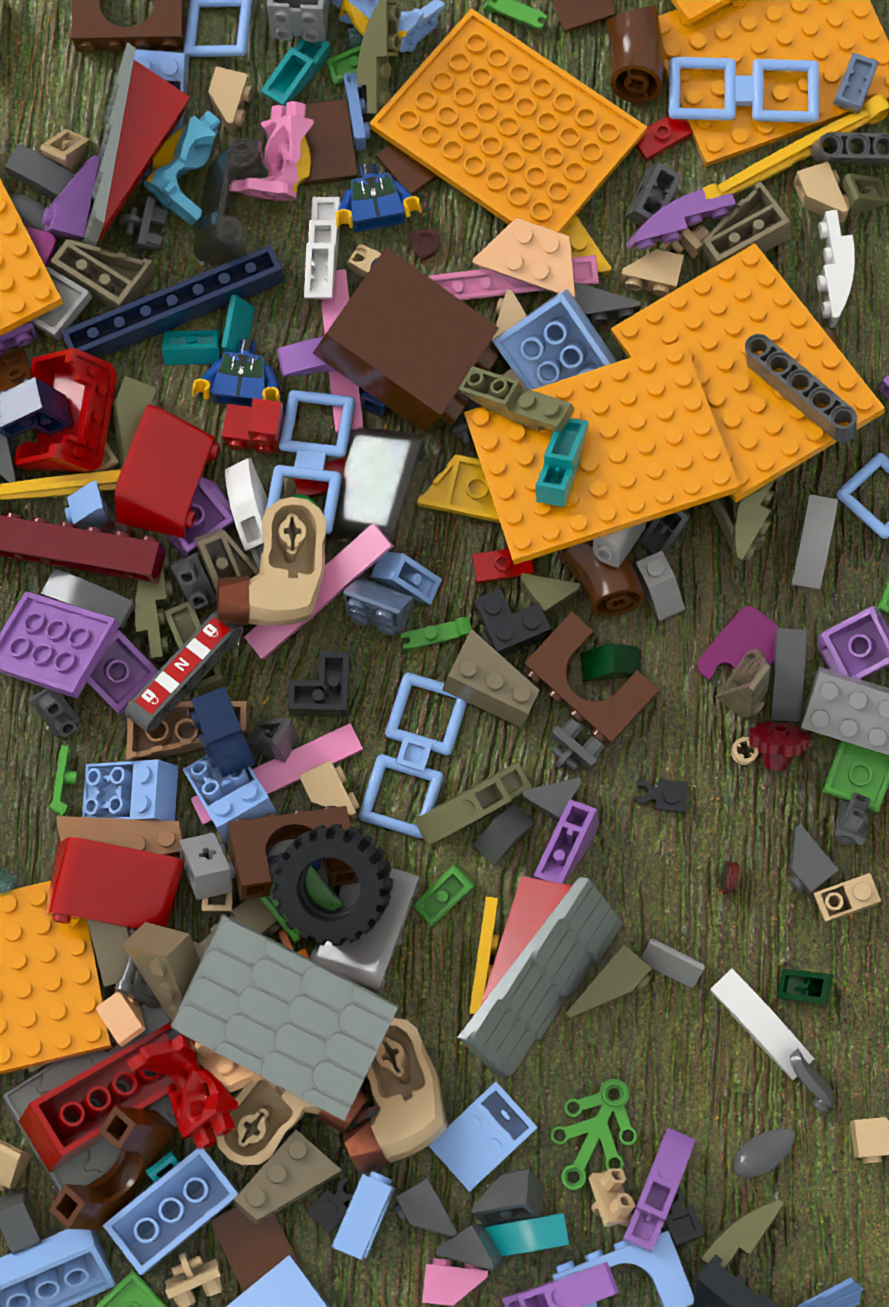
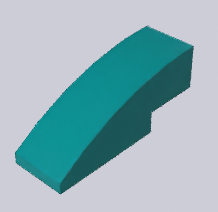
(296, 70)
(561, 463)
(529, 1235)

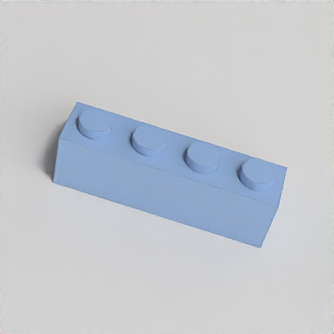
(171, 1210)
(56, 1271)

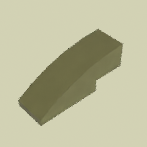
(183, 625)
(742, 1233)

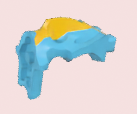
(180, 153)

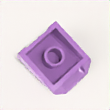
(211, 511)
(857, 645)
(121, 673)

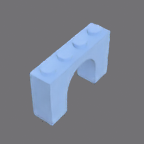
(364, 1215)
(661, 1265)

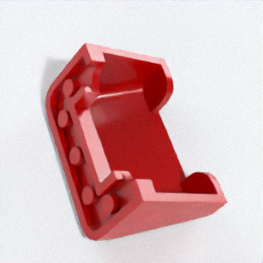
(90, 394)
(163, 473)
(112, 884)

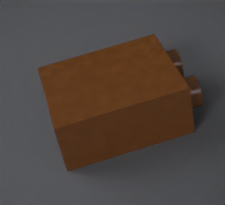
(408, 342)

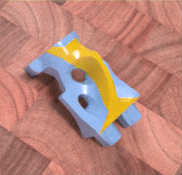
(412, 25)

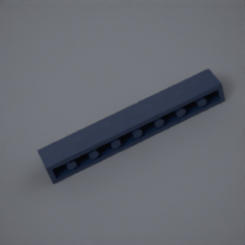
(176, 304)

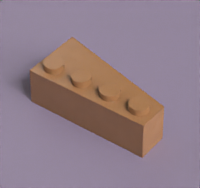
(174, 734)
(144, 835)

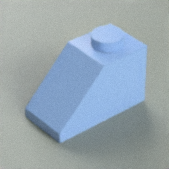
(87, 507)
(406, 576)

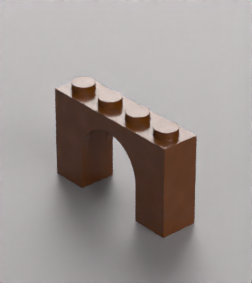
(160, 31)
(608, 716)
(253, 838)
(141, 1139)

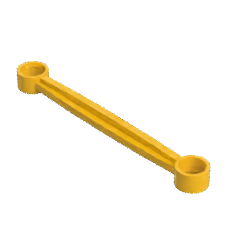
(871, 112)
(58, 485)

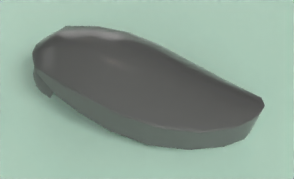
(29, 211)
(813, 1082)
(763, 1152)

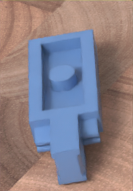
(356, 108)

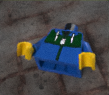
(375, 201)
(239, 378)

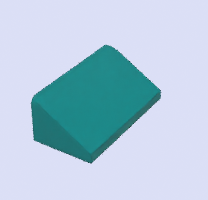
(237, 324)
(191, 347)

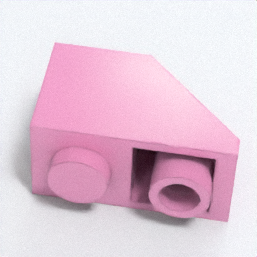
(448, 1283)

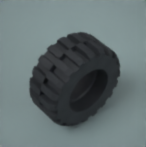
(305, 912)

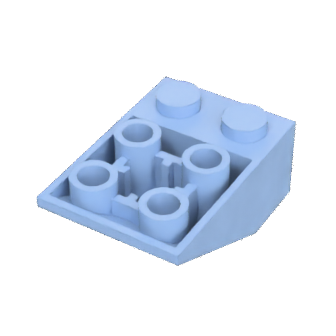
(170, 67)
(131, 790)
(229, 796)
(483, 1136)

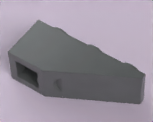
(603, 305)

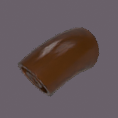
(636, 54)
(608, 588)

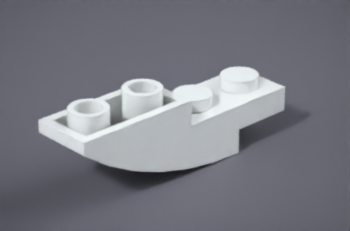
(838, 270)
(247, 505)

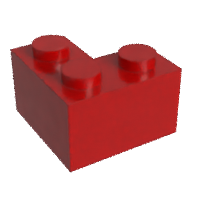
(254, 426)

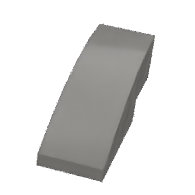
(814, 542)

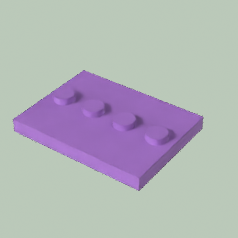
(54, 643)

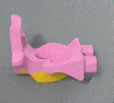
(285, 155)

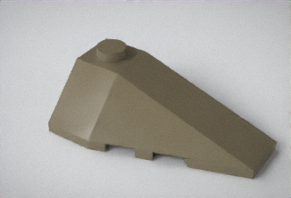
(746, 685)

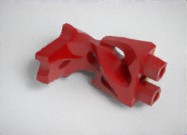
(199, 1098)

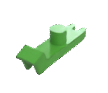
(517, 11)
(437, 634)
(62, 778)

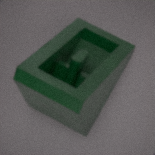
(610, 662)
(805, 987)

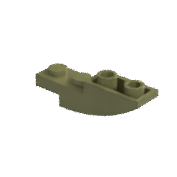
(378, 43)
(514, 402)
(751, 521)
(149, 617)
(472, 804)

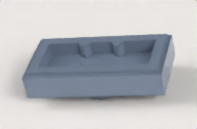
(856, 83)

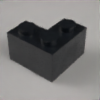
(510, 631)
(326, 695)

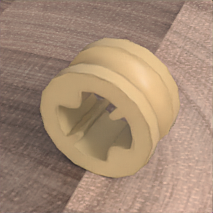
(739, 758)

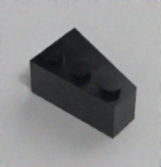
(720, 1288)

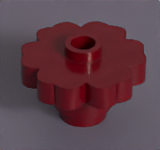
(778, 743)

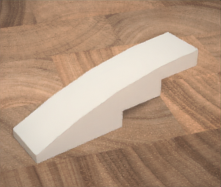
(322, 249)
(759, 1021)

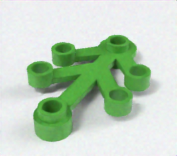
(596, 1128)

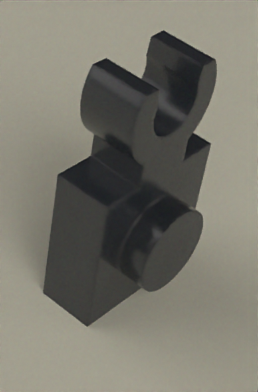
(668, 795)
(330, 1207)
(683, 1222)

